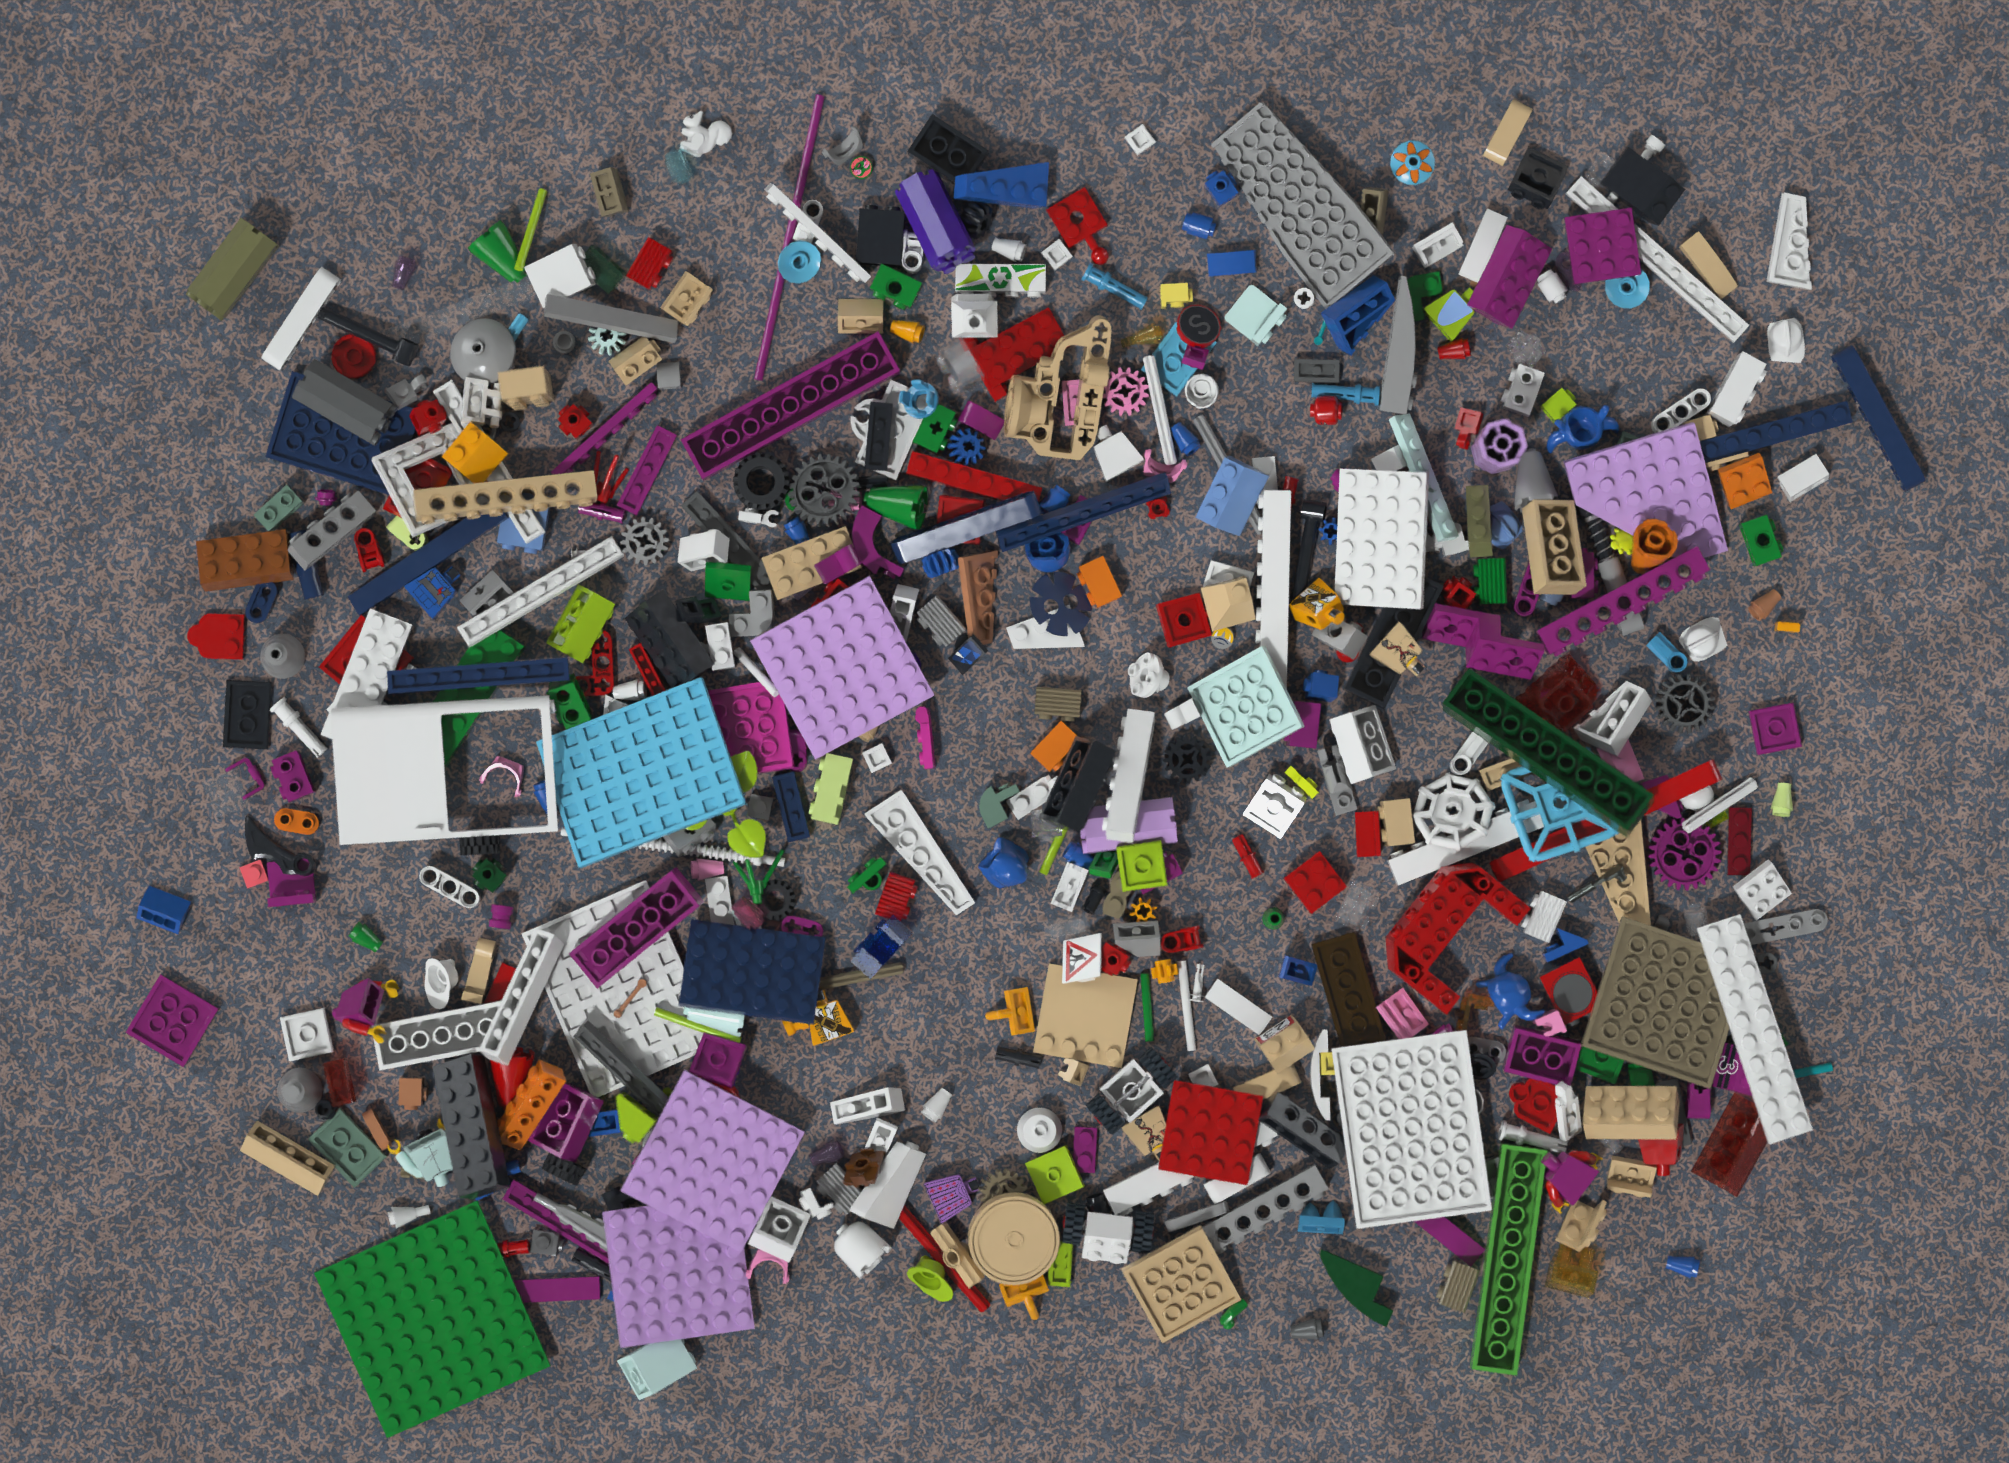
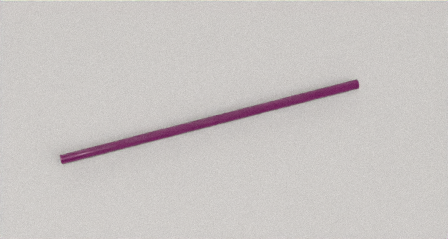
(791, 227)

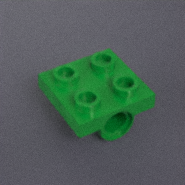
(859, 880)

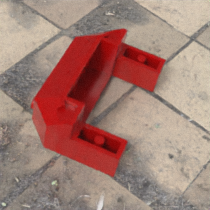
(1436, 919)

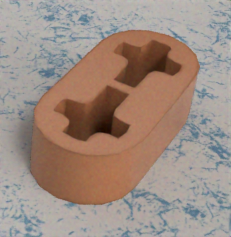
(377, 1129)

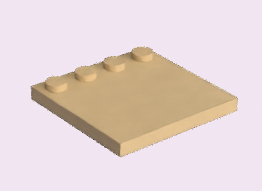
(1085, 1018)
(1181, 1284)

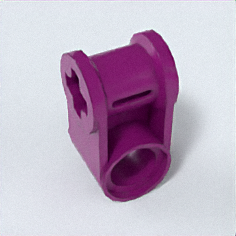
(798, 749)
(1697, 1103)

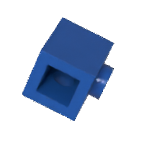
(1221, 187)
(1321, 686)

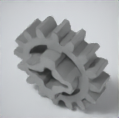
(641, 551)

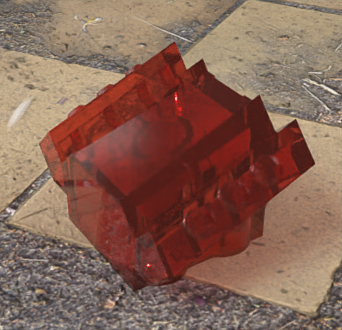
(1561, 694)

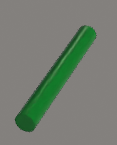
(1147, 1007)

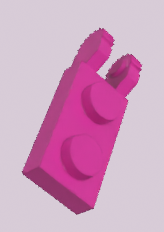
(925, 737)

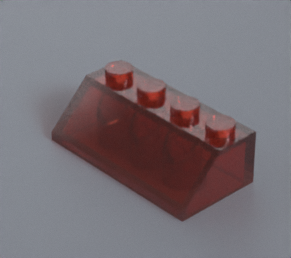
(1732, 1147)

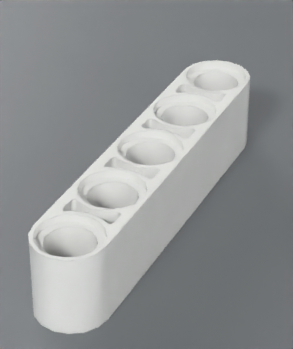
(300, 317)

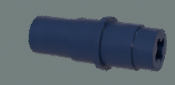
(310, 578)

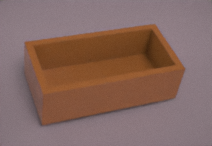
(244, 560)

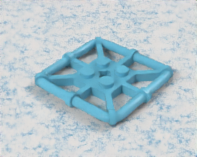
(1551, 816)

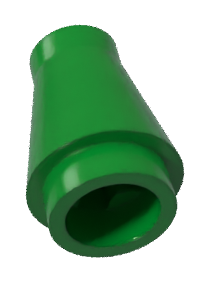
(1268, 913)
(362, 935)

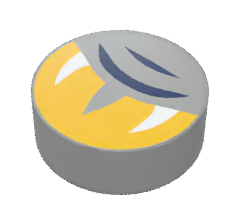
(1222, 638)

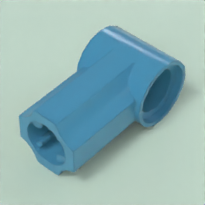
(1665, 651)

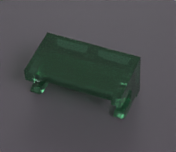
(607, 272)

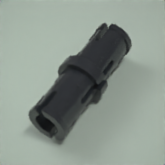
(1018, 1057)
(592, 1263)

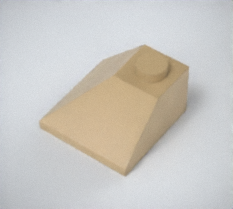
(1228, 603)

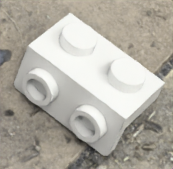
(809, 1203)

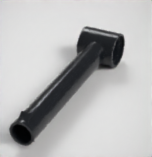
(402, 350)
(1312, 512)

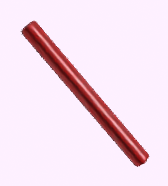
(935, 1251)

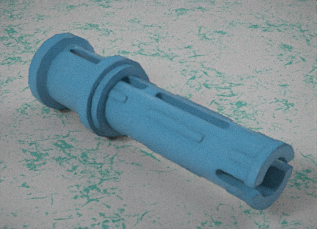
(1105, 281)
(1357, 393)

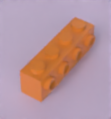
(530, 1104)

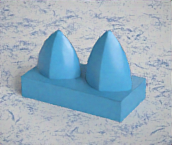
(1330, 1223)

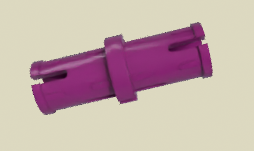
(616, 514)

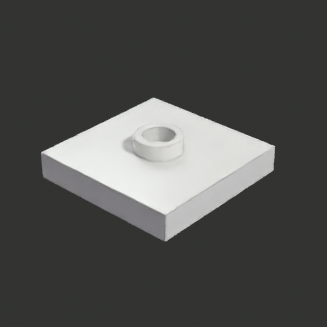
(307, 1034)

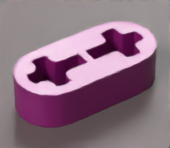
(803, 923)

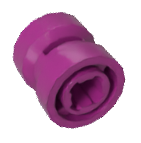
(501, 916)

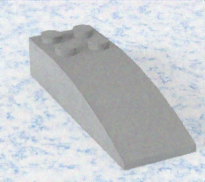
(1400, 355)

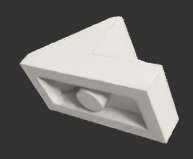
(881, 1136)

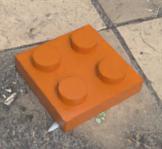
(1744, 481)

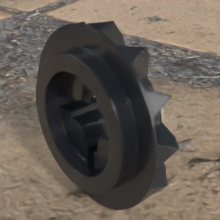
(1487, 1067)

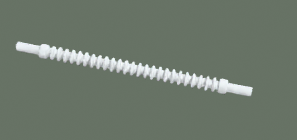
(705, 851)

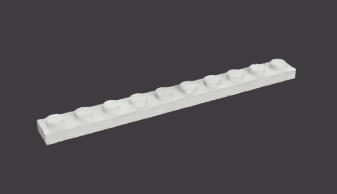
(1666, 267)

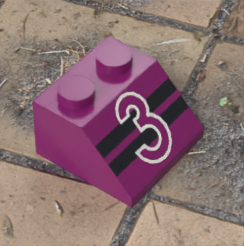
(1730, 1072)

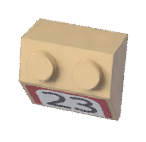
(1284, 1043)

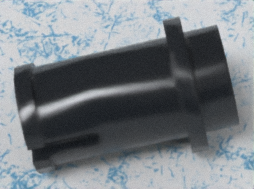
(1096, 894)

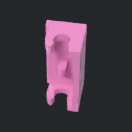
(1553, 1023)

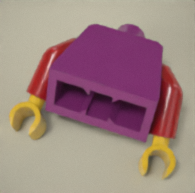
(360, 1007)
(1569, 1176)

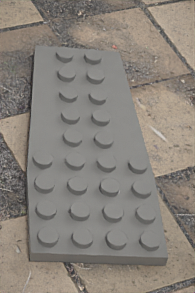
(1302, 206)

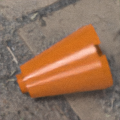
(1652, 545)

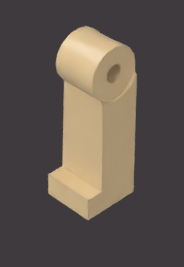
(479, 971)

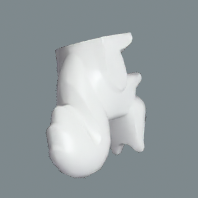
(701, 139)

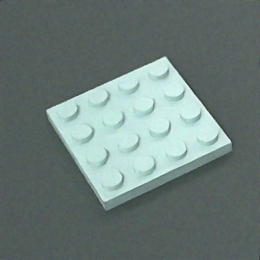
(1245, 706)

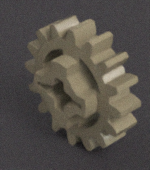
(996, 1184)

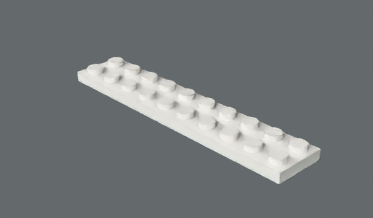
(1754, 1029)

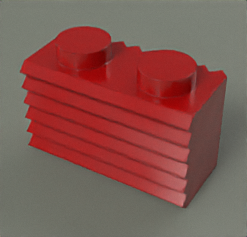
(649, 264)
(896, 896)

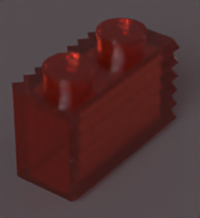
(339, 1082)

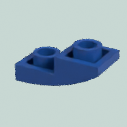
(1232, 263)

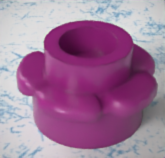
(325, 497)

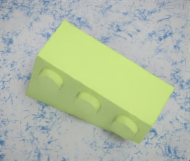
(831, 788)

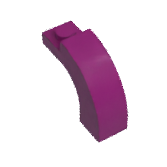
(862, 536)

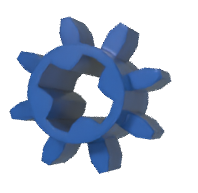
(1326, 535)

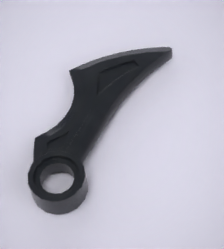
(263, 847)

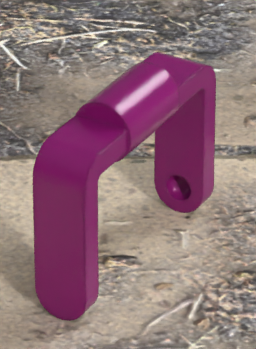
(254, 772)

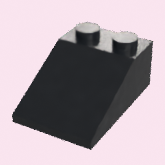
(1642, 186)

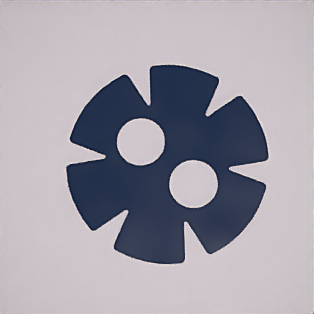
(1058, 621)

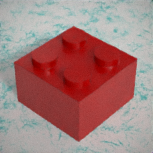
(1314, 882)

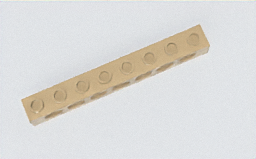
(583, 481)

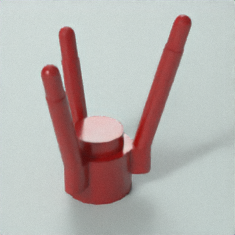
(603, 488)

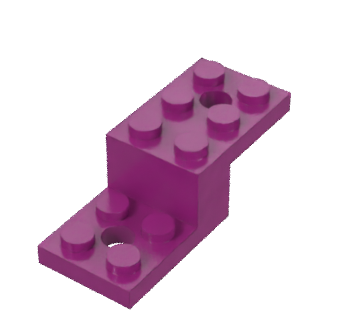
(1483, 641)

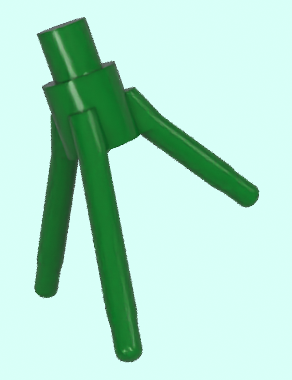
(756, 886)

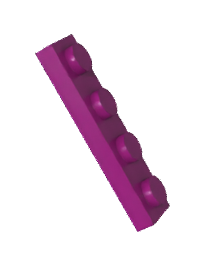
(647, 470)

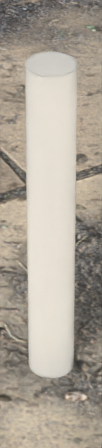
(754, 669)

